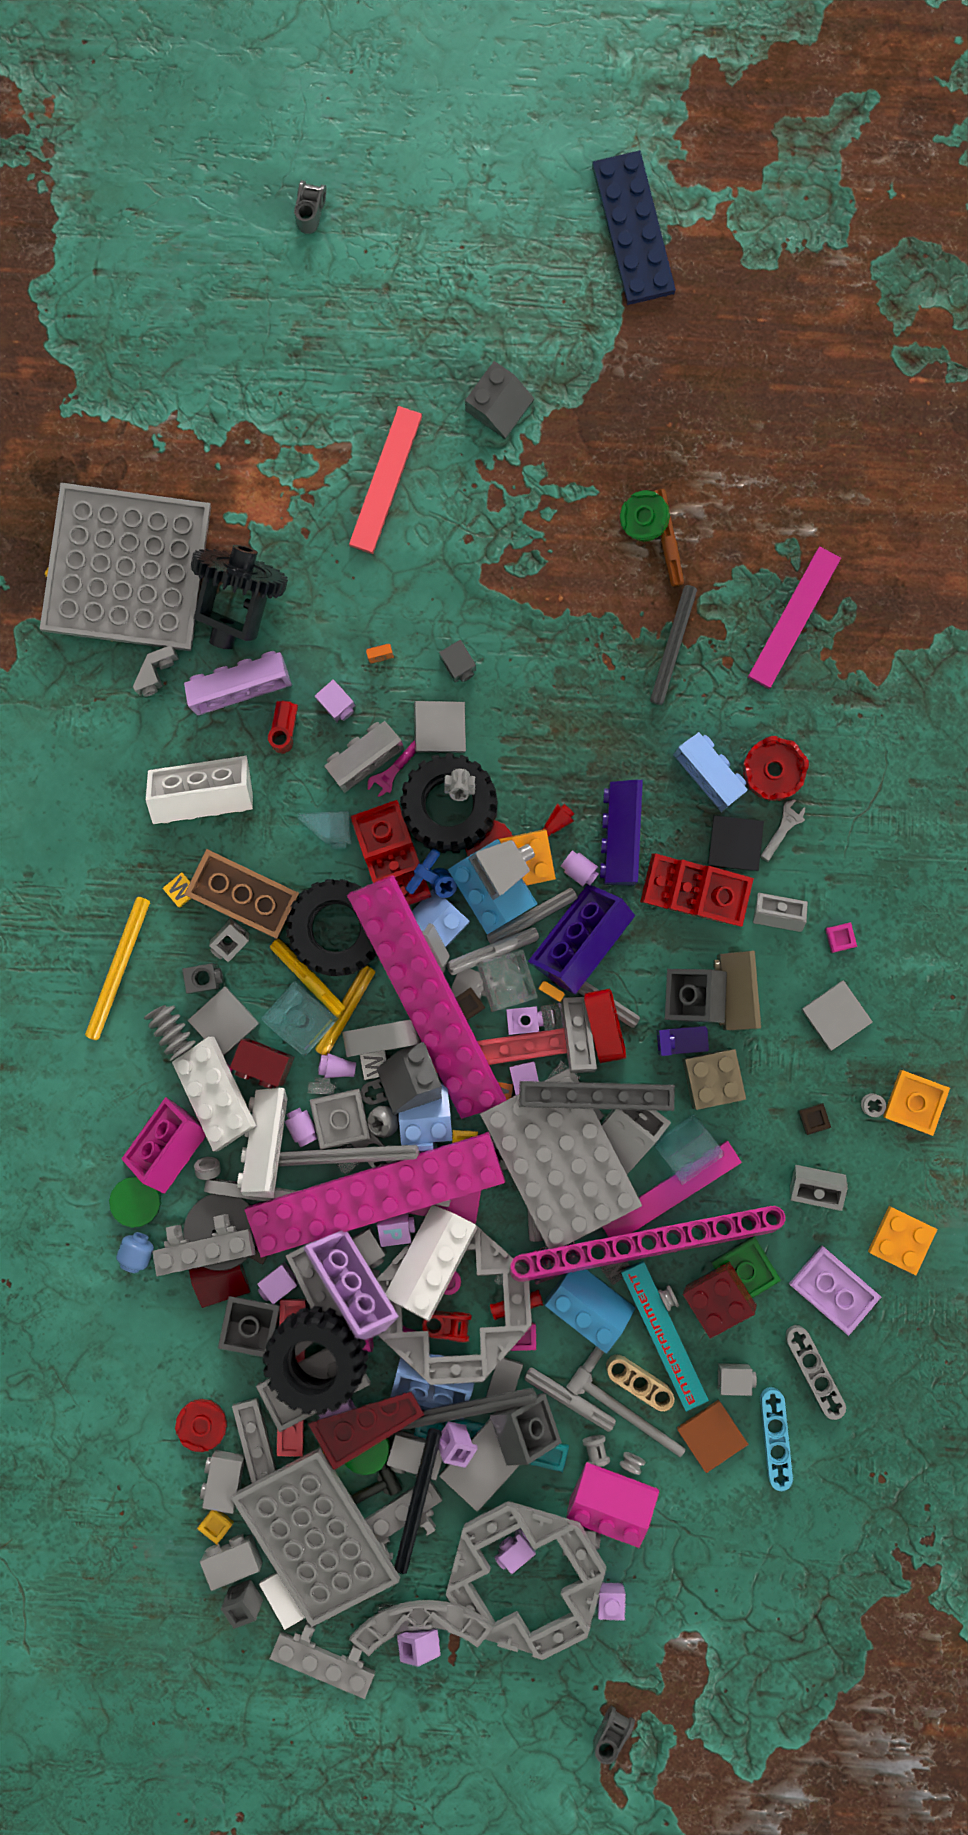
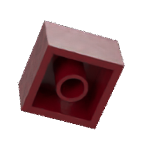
(262, 1063)
(719, 1300)

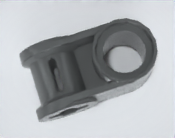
(309, 202)
(615, 1731)

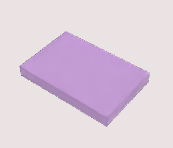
(835, 1290)

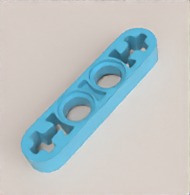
(779, 1438)

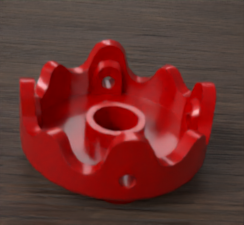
(787, 756)

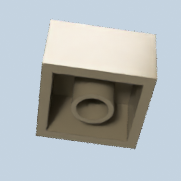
(714, 1079)

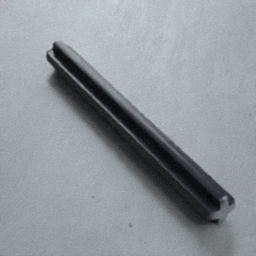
(418, 1500)

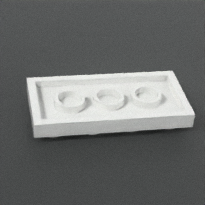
(213, 1094)

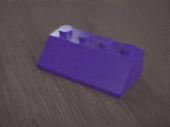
(622, 832)
(582, 938)

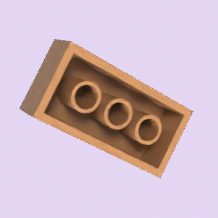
(241, 894)

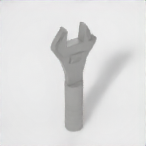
(788, 820)

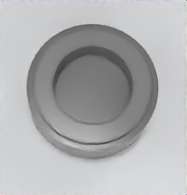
(207, 1168)

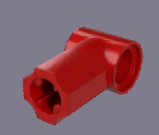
(283, 724)

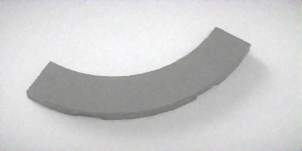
(421, 1616)

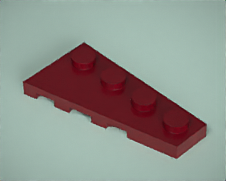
(359, 1429)

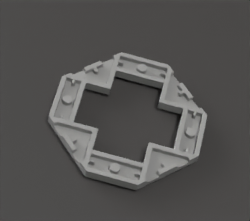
(494, 1341)
(539, 1530)

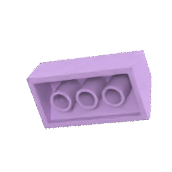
(237, 683)
(351, 1284)

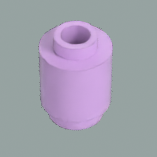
(580, 868)
(301, 1127)

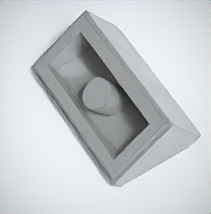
(780, 912)

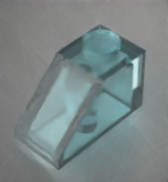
(330, 827)

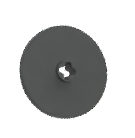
(200, 1222)

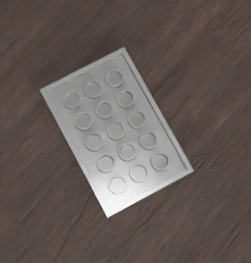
(561, 1166)
(315, 1537)

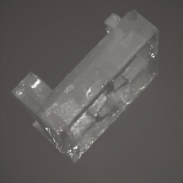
(506, 980)

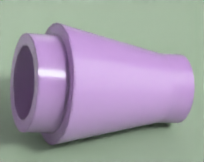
(333, 1066)

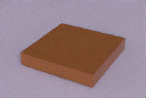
(712, 1436)

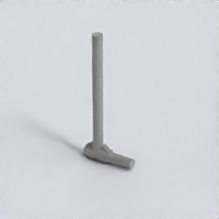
(582, 1382)

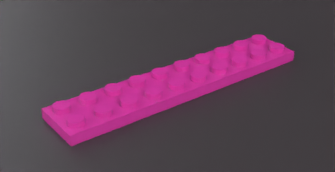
(426, 996)
(375, 1194)

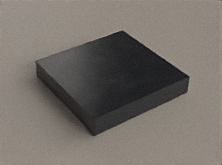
(735, 843)

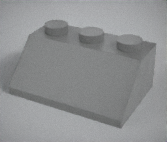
(364, 755)

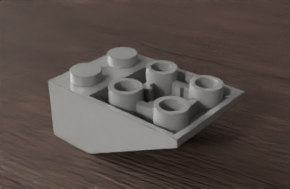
(633, 1133)

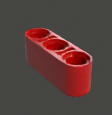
(605, 1025)

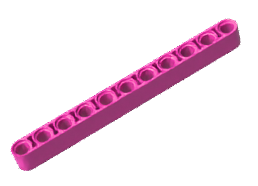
(658, 1236)

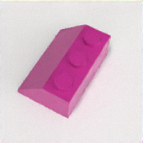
(164, 1146)
(612, 1504)

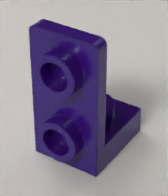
(682, 1040)

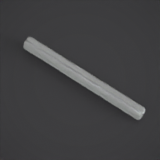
(349, 1155)

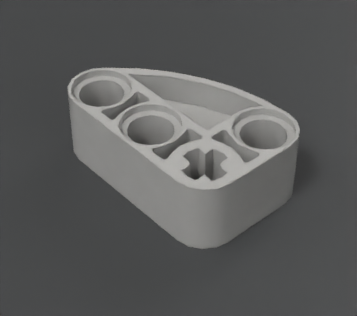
(380, 1038)

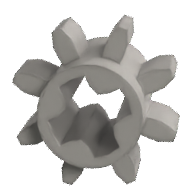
(459, 784)

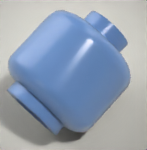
(134, 1252)

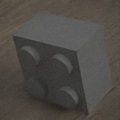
(696, 995)

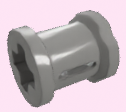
(596, 1450)

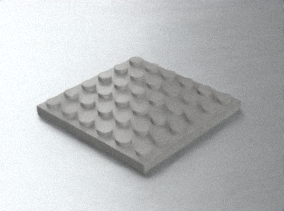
(124, 567)

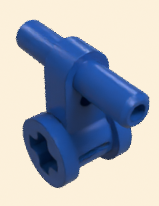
(434, 877)

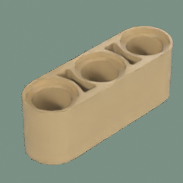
(646, 1393)

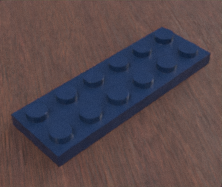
(633, 227)

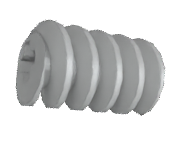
(170, 1031)

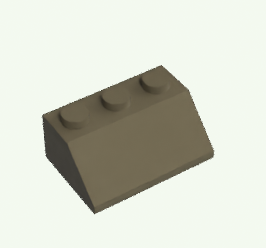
(742, 996)

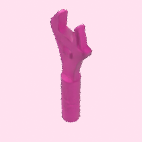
(386, 778)

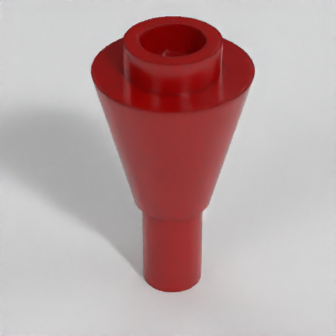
(559, 818)

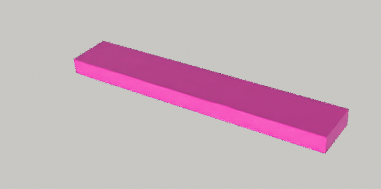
(794, 617)
(670, 1193)

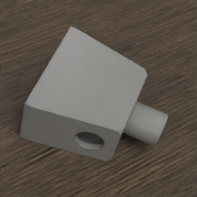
(501, 866)

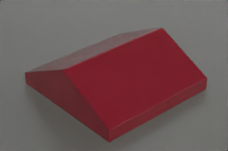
(216, 1285)

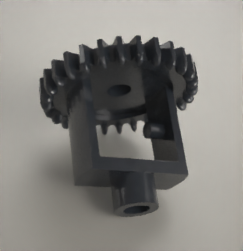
(238, 571)

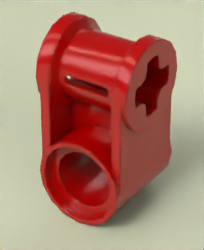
(449, 1326)

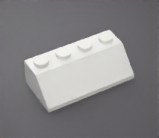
(199, 790)
(264, 1143)
(431, 1262)

